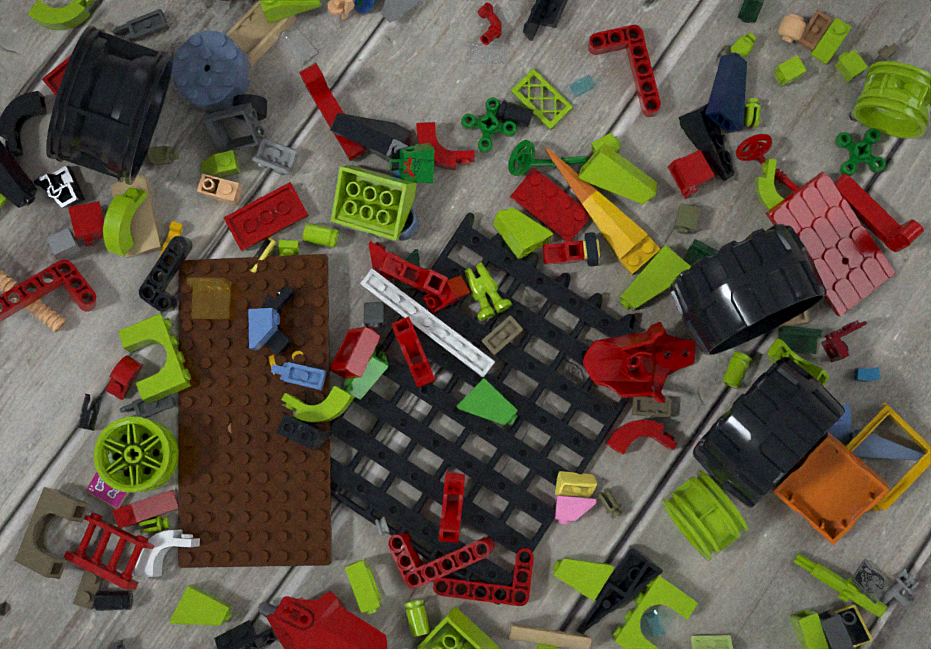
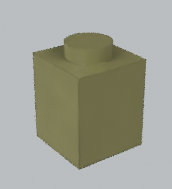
(686, 218)

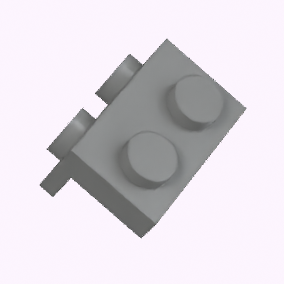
(275, 156)

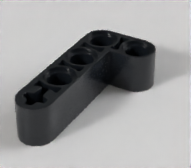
(168, 271)

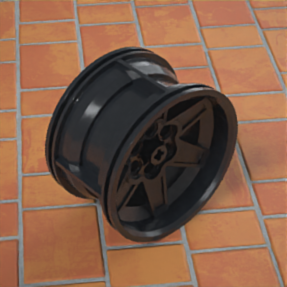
(108, 104)

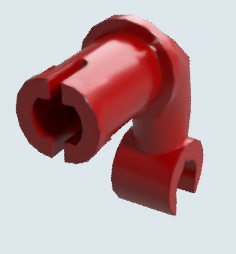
(495, 28)

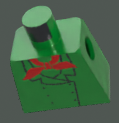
(415, 163)

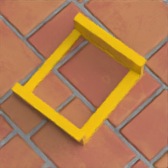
(914, 472)

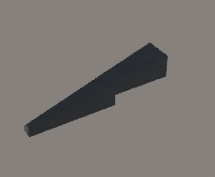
(627, 578)

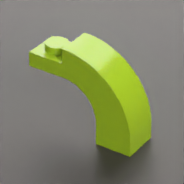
(60, 18)
(765, 185)
(118, 220)
(780, 349)
(329, 409)

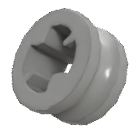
(382, 525)

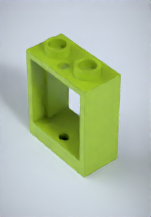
(364, 586)

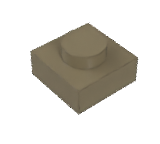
(886, 52)

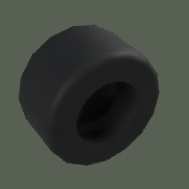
(258, 103)

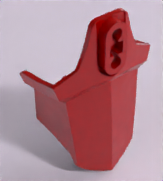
(636, 362)
(327, 625)

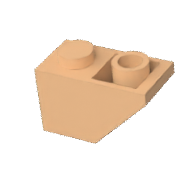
(220, 189)

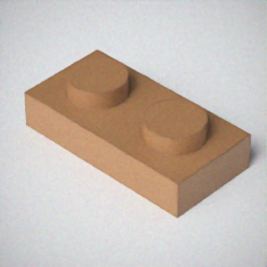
(814, 30)

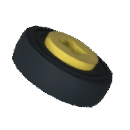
(591, 249)

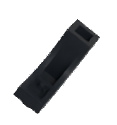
(16, 114)
(279, 341)

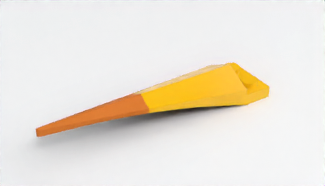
(625, 238)

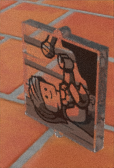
(870, 581)

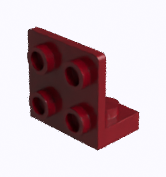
(834, 346)

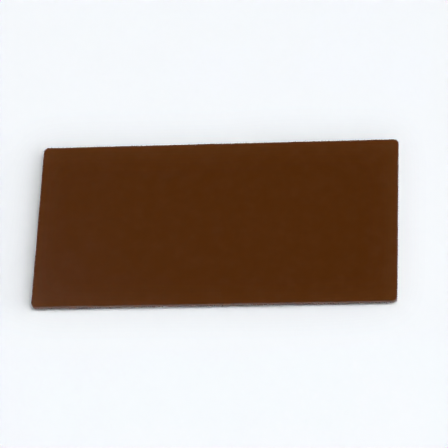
(252, 490)

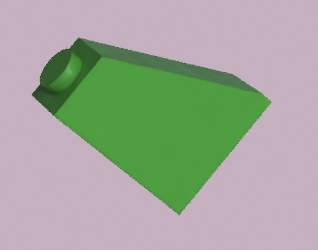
(376, 366)
(488, 404)

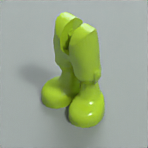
(484, 285)

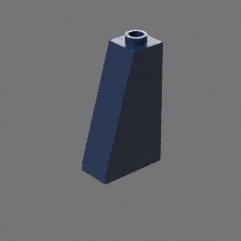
(728, 93)

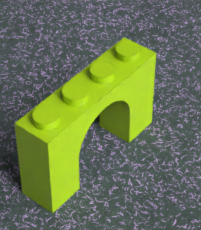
(173, 375)
(657, 593)

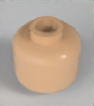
(791, 28)

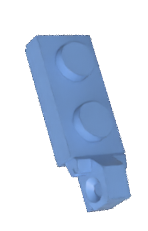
(301, 375)

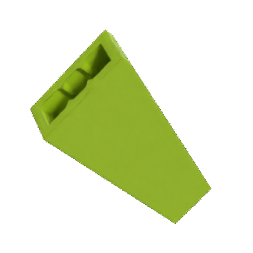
(618, 175)
(653, 279)

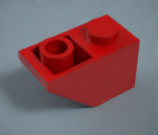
(377, 254)
(452, 292)

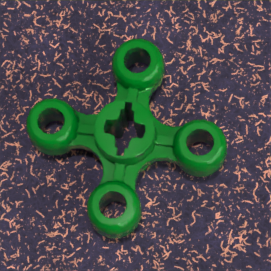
(481, 123)
(854, 149)

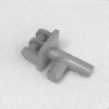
(895, 590)

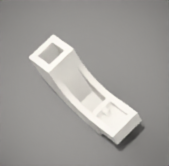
(151, 560)

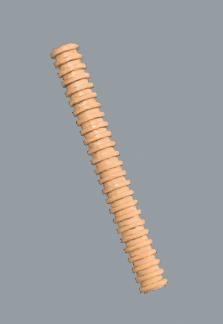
(37, 308)

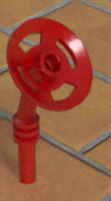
(757, 153)

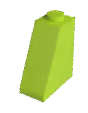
(520, 232)
(583, 575)
(201, 609)
(809, 629)

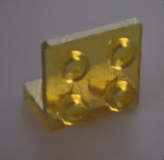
(210, 298)

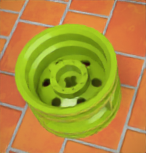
(111, 442)
(704, 515)

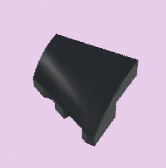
(61, 186)

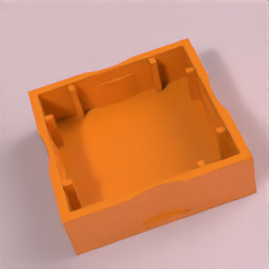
(831, 487)

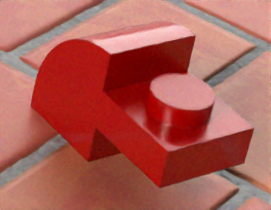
(563, 253)
(122, 376)

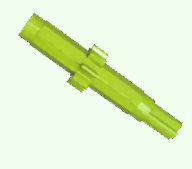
(846, 588)

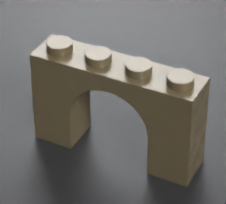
(34, 549)

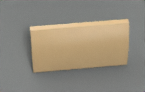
(255, 33)
(144, 223)
(549, 637)

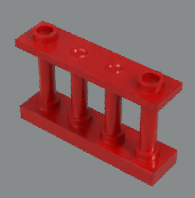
(108, 571)

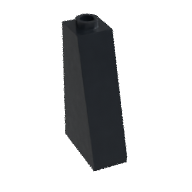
(13, 180)

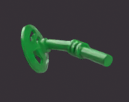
(527, 160)

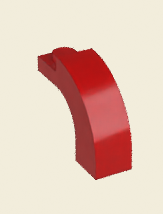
(442, 157)
(412, 275)
(413, 351)
(627, 433)
(452, 507)

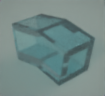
(582, 86)
(654, 624)

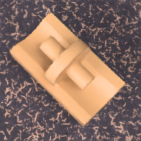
(341, 7)

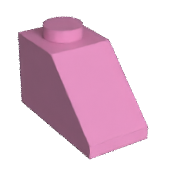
(571, 508)

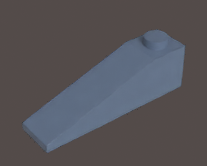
(878, 447)

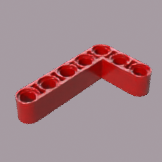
(636, 62)
(328, 106)
(876, 218)
(43, 288)
(439, 564)
(491, 588)

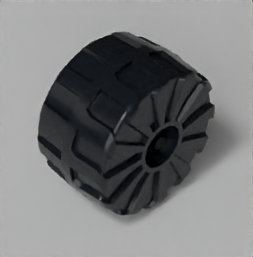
(747, 289)
(767, 431)

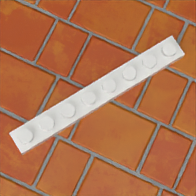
(427, 323)

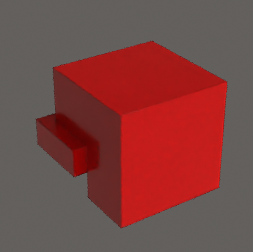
(690, 173)
(87, 222)

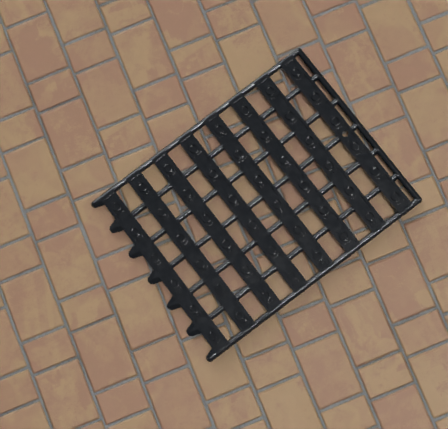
(377, 498)

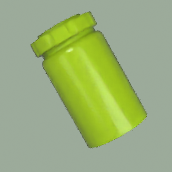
(320, 235)
(736, 370)
(417, 617)

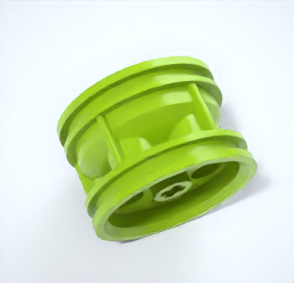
(895, 100)

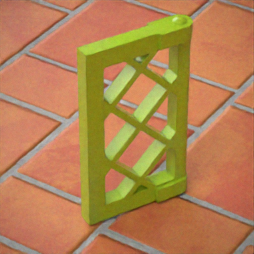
(539, 113)

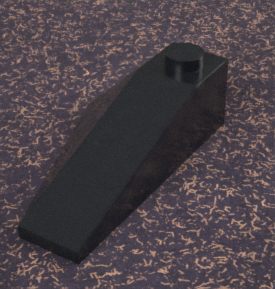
(373, 135)
(708, 138)

